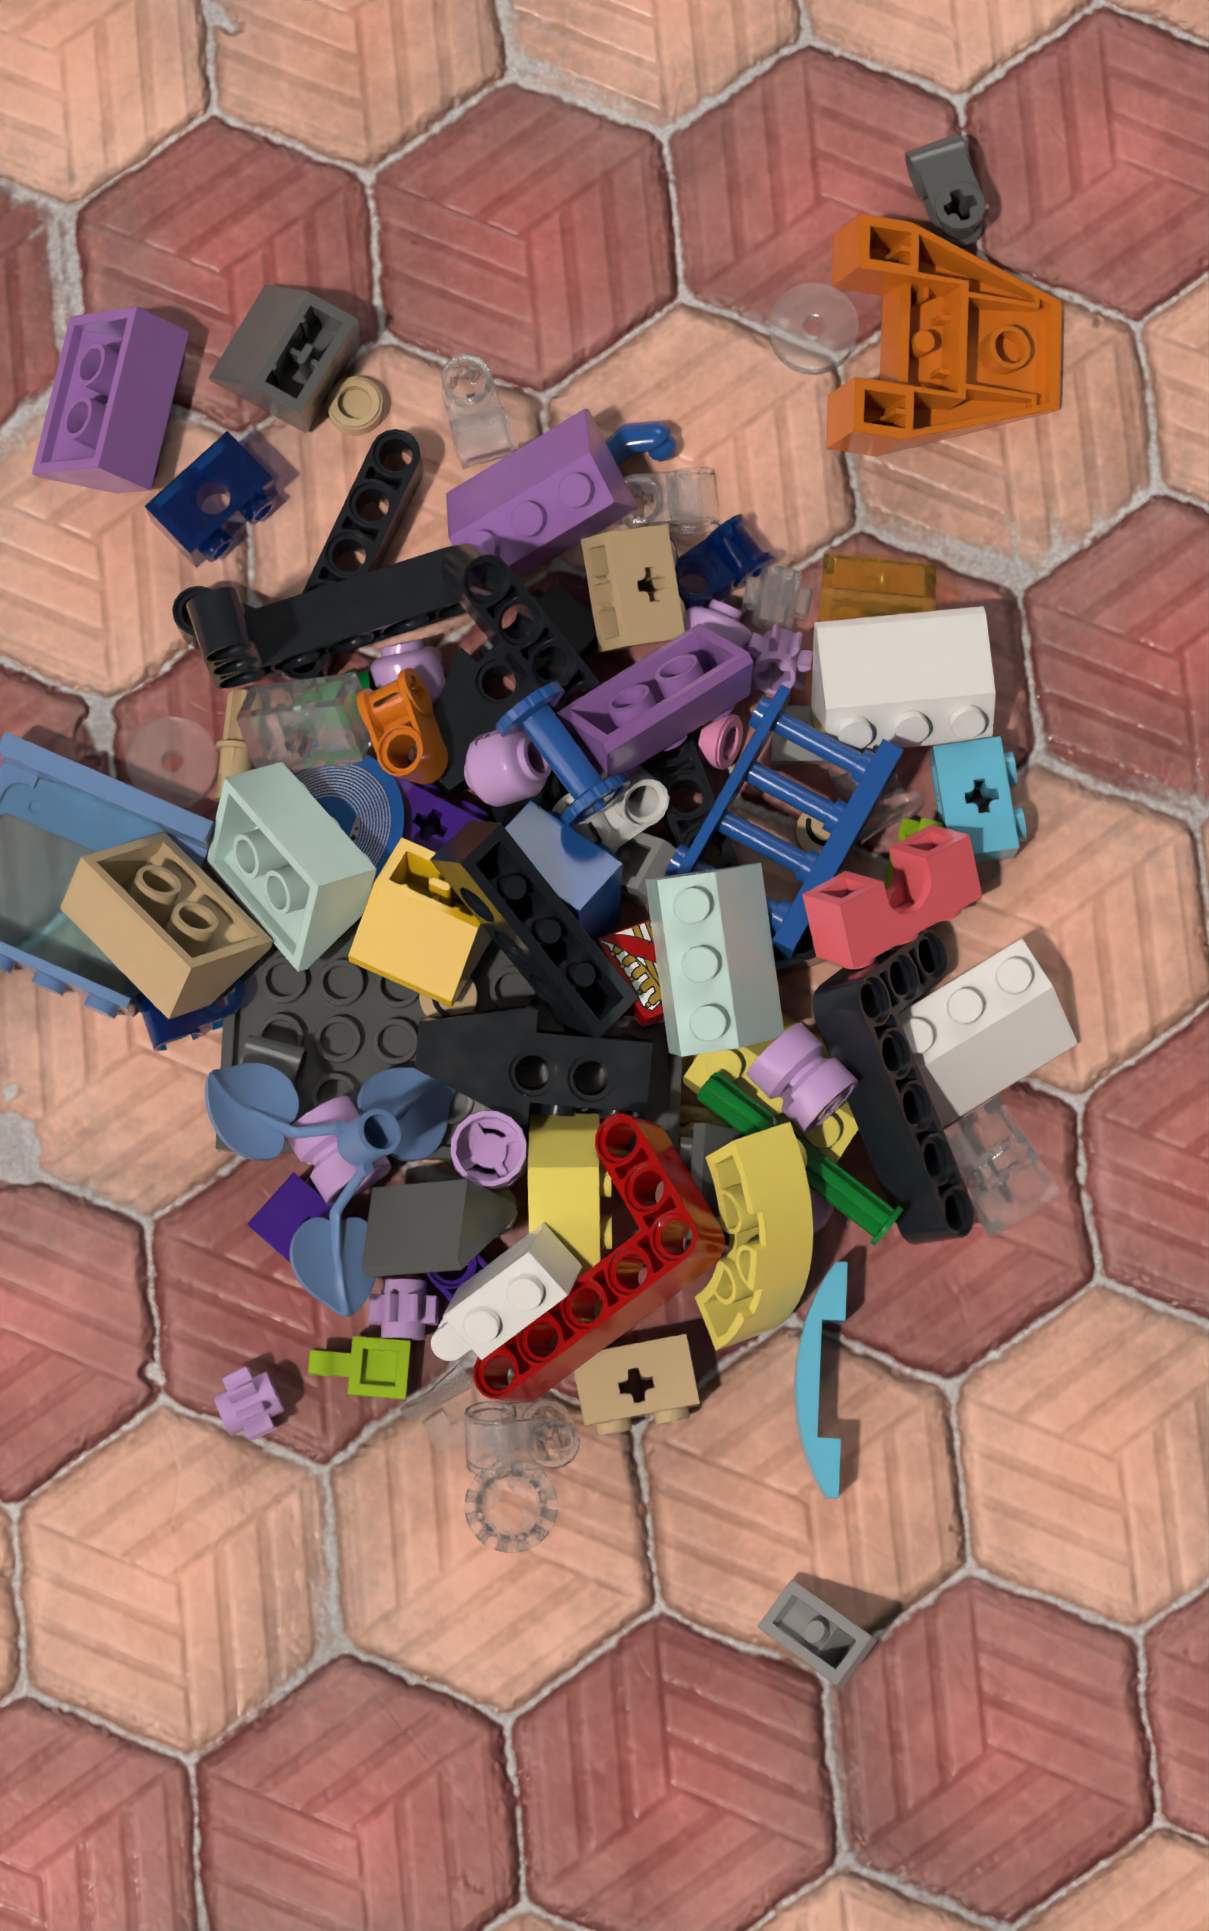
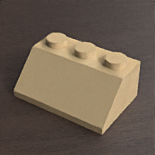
(163, 923)

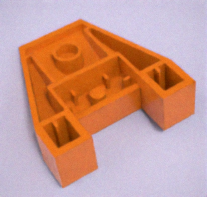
(957, 341)

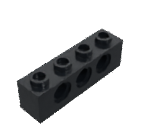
(534, 928)

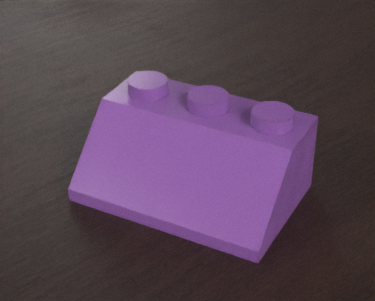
(111, 401)
(541, 498)
(659, 701)

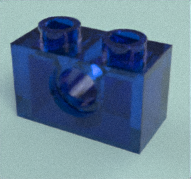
(223, 470)

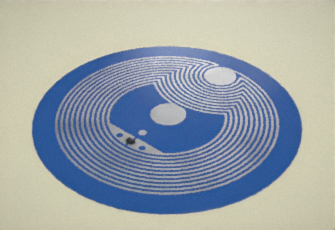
(363, 803)

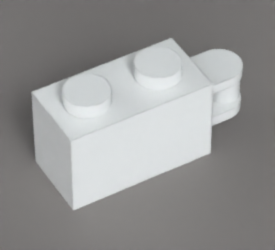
(506, 1296)

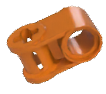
(397, 720)

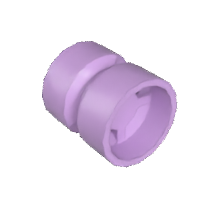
(800, 1075)
(490, 1150)
(331, 1170)

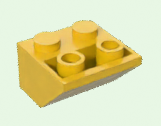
(418, 928)

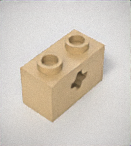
(615, 569)
(661, 1360)

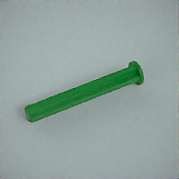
(822, 1173)

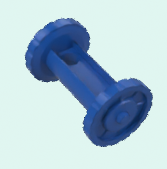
(562, 753)

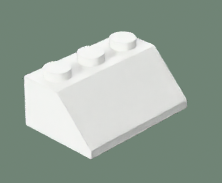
(904, 679)
(986, 1031)

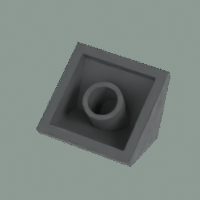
(431, 1226)

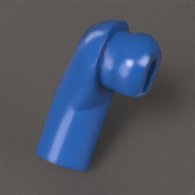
(642, 437)

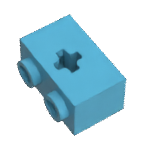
(981, 766)

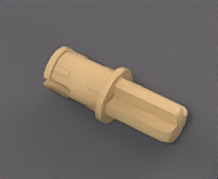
(234, 752)

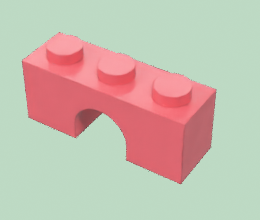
(930, 883)

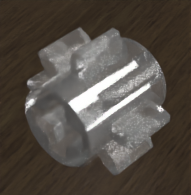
(777, 597)

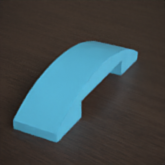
(821, 1454)

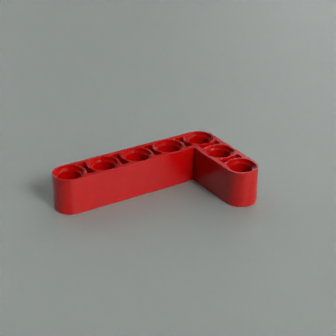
(617, 1275)

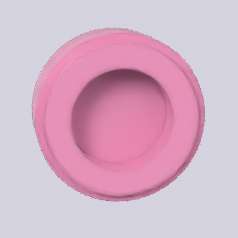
(720, 741)

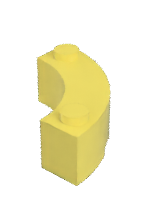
(770, 1227)

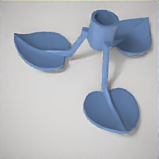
(400, 1116)

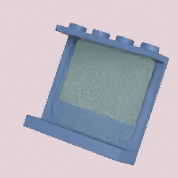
(48, 821)

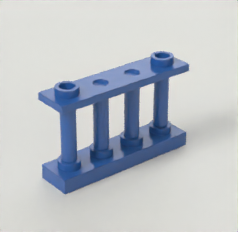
(840, 819)

